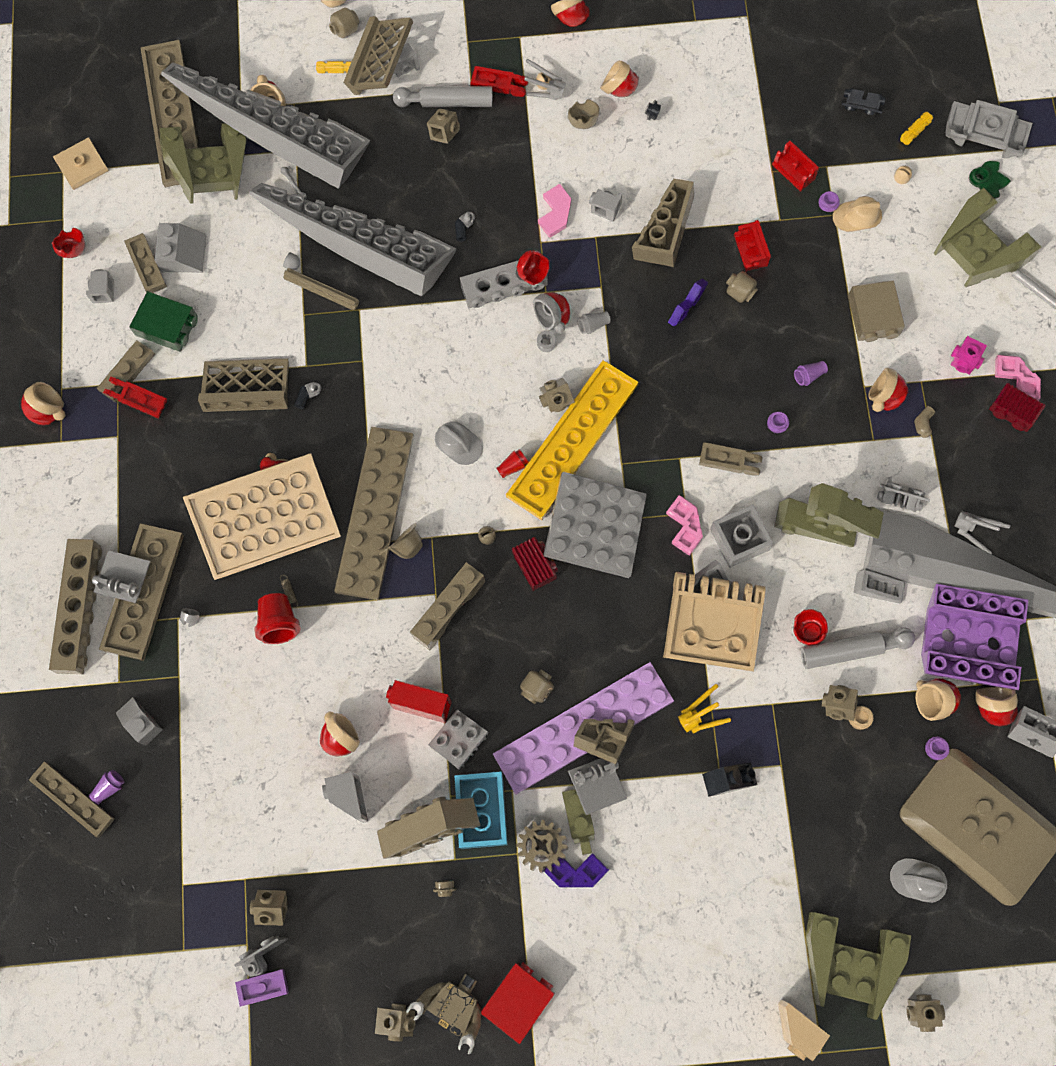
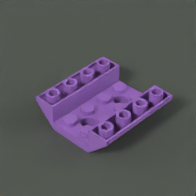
(973, 620)

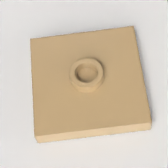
(80, 163)

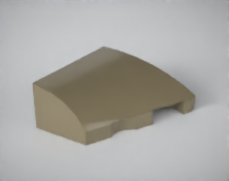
(603, 738)

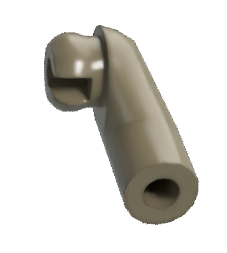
(922, 422)

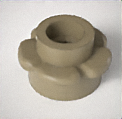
(444, 888)

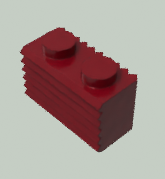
(1016, 407)
(533, 564)

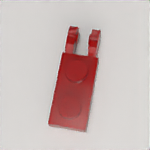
(499, 80)
(137, 398)

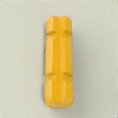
(332, 66)
(916, 128)

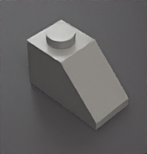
(138, 722)

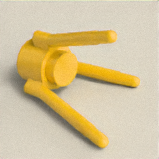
(691, 720)

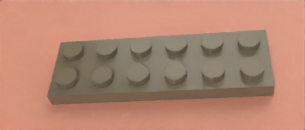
(132, 623)

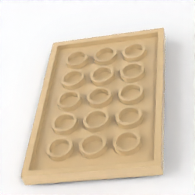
(262, 516)

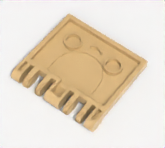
(712, 626)

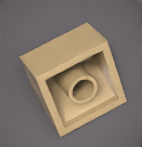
(800, 1032)

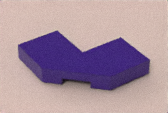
(693, 297)
(583, 877)

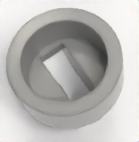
(291, 261)
(189, 616)

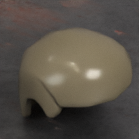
(583, 115)

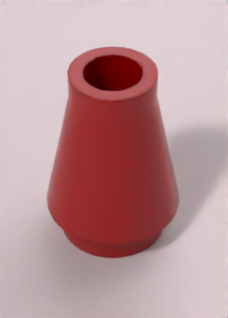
(513, 463)

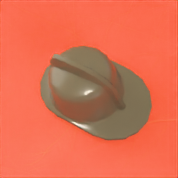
(407, 544)

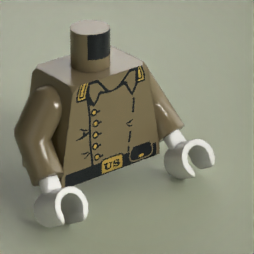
(452, 1009)

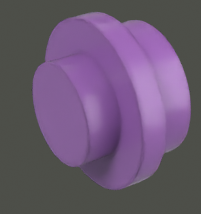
(829, 201)
(778, 422)
(937, 748)

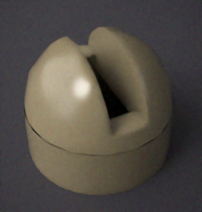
(489, 538)

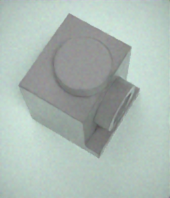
(407, 61)
(605, 204)
(100, 287)

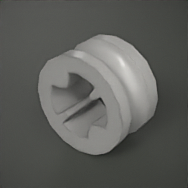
(546, 348)

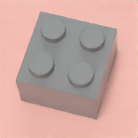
(741, 536)

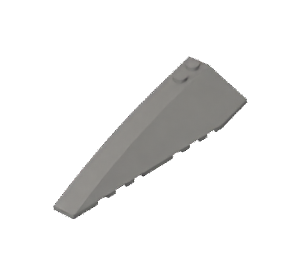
(302, 139)
(386, 250)
(928, 556)

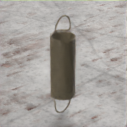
(288, 590)

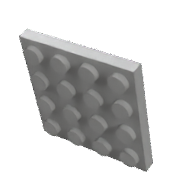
(595, 525)

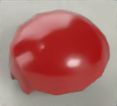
(69, 243)
(532, 267)
(810, 627)

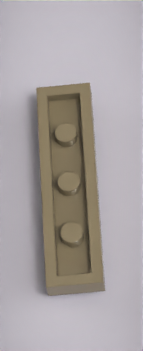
(71, 799)

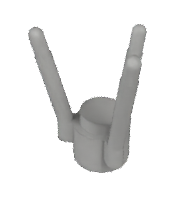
(554, 87)
(968, 521)

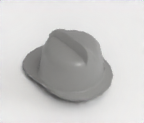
(458, 443)
(918, 880)

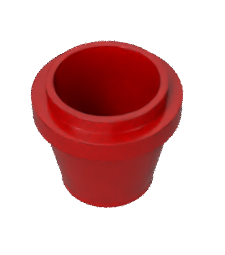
(276, 620)

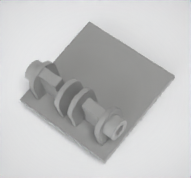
(914, 496)
(121, 576)
(458, 739)
(597, 785)
(253, 961)

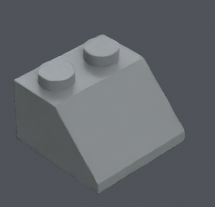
(179, 248)
(346, 794)

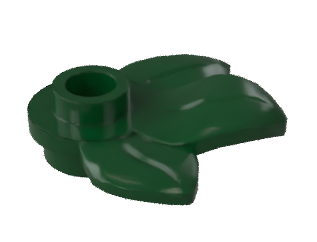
(990, 178)

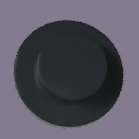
(652, 110)

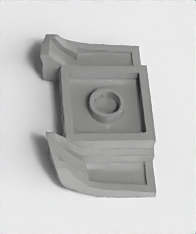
(989, 126)

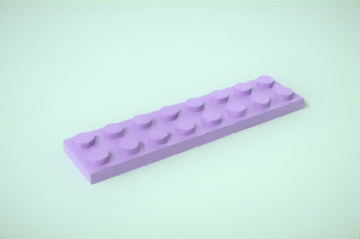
(552, 743)

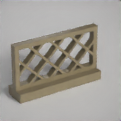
(370, 49)
(244, 399)

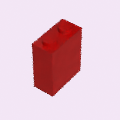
(419, 701)
(518, 1002)

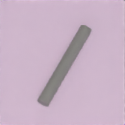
(1034, 287)

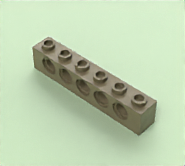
(69, 596)

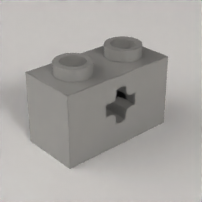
(1034, 731)

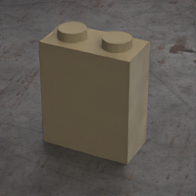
(876, 311)

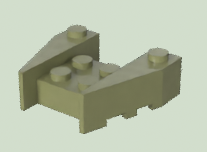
(207, 167)
(979, 248)
(829, 516)
(854, 971)

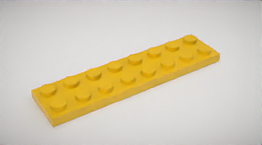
(572, 438)

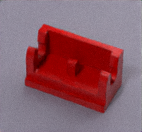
(795, 166)
(752, 246)

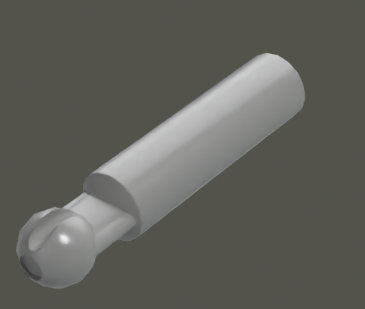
(446, 96)
(855, 647)

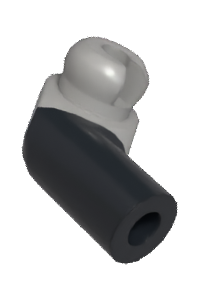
(463, 224)
(306, 392)

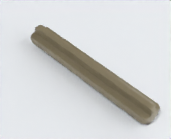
(321, 289)

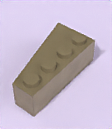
(665, 229)
(427, 826)

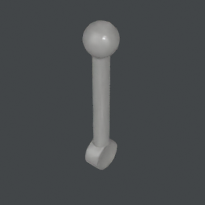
(284, 170)

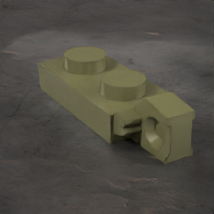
(579, 823)

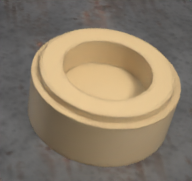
(863, 718)

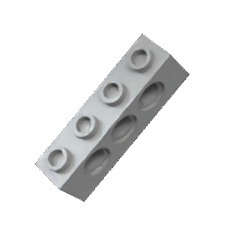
(491, 279)

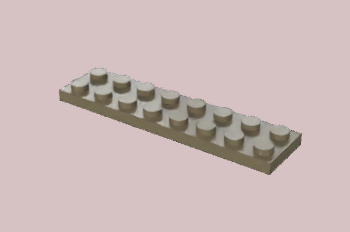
(167, 103)
(374, 513)

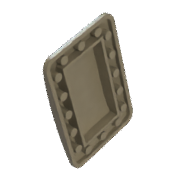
(981, 826)

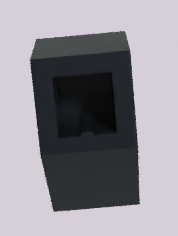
(729, 779)

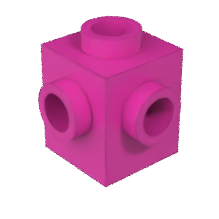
(968, 355)

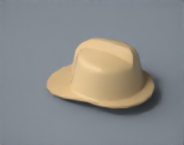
(858, 214)

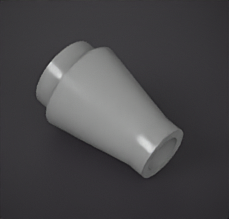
(591, 322)

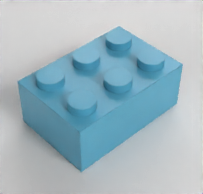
(489, 801)

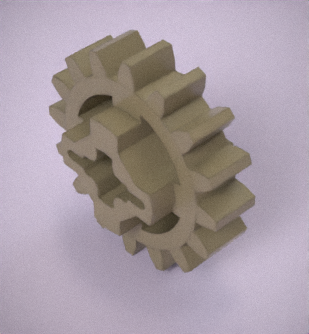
(534, 854)

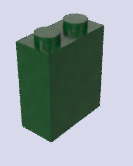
(164, 321)

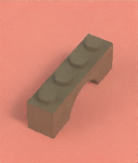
(437, 617)

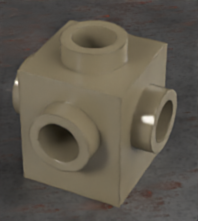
(443, 126)
(556, 395)
(840, 702)
(269, 907)
(916, 1013)
(395, 1022)

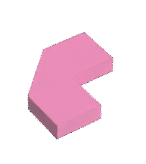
(560, 204)
(1015, 368)
(688, 516)

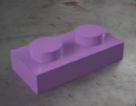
(261, 987)

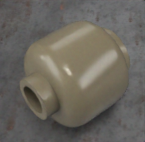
(344, 22)
(741, 287)
(537, 686)

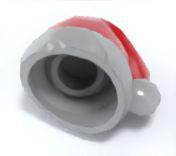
(552, 311)

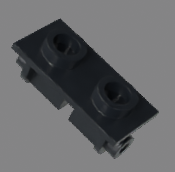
(870, 104)

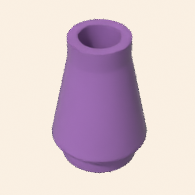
(810, 372)
(107, 786)

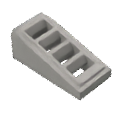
(865, 582)

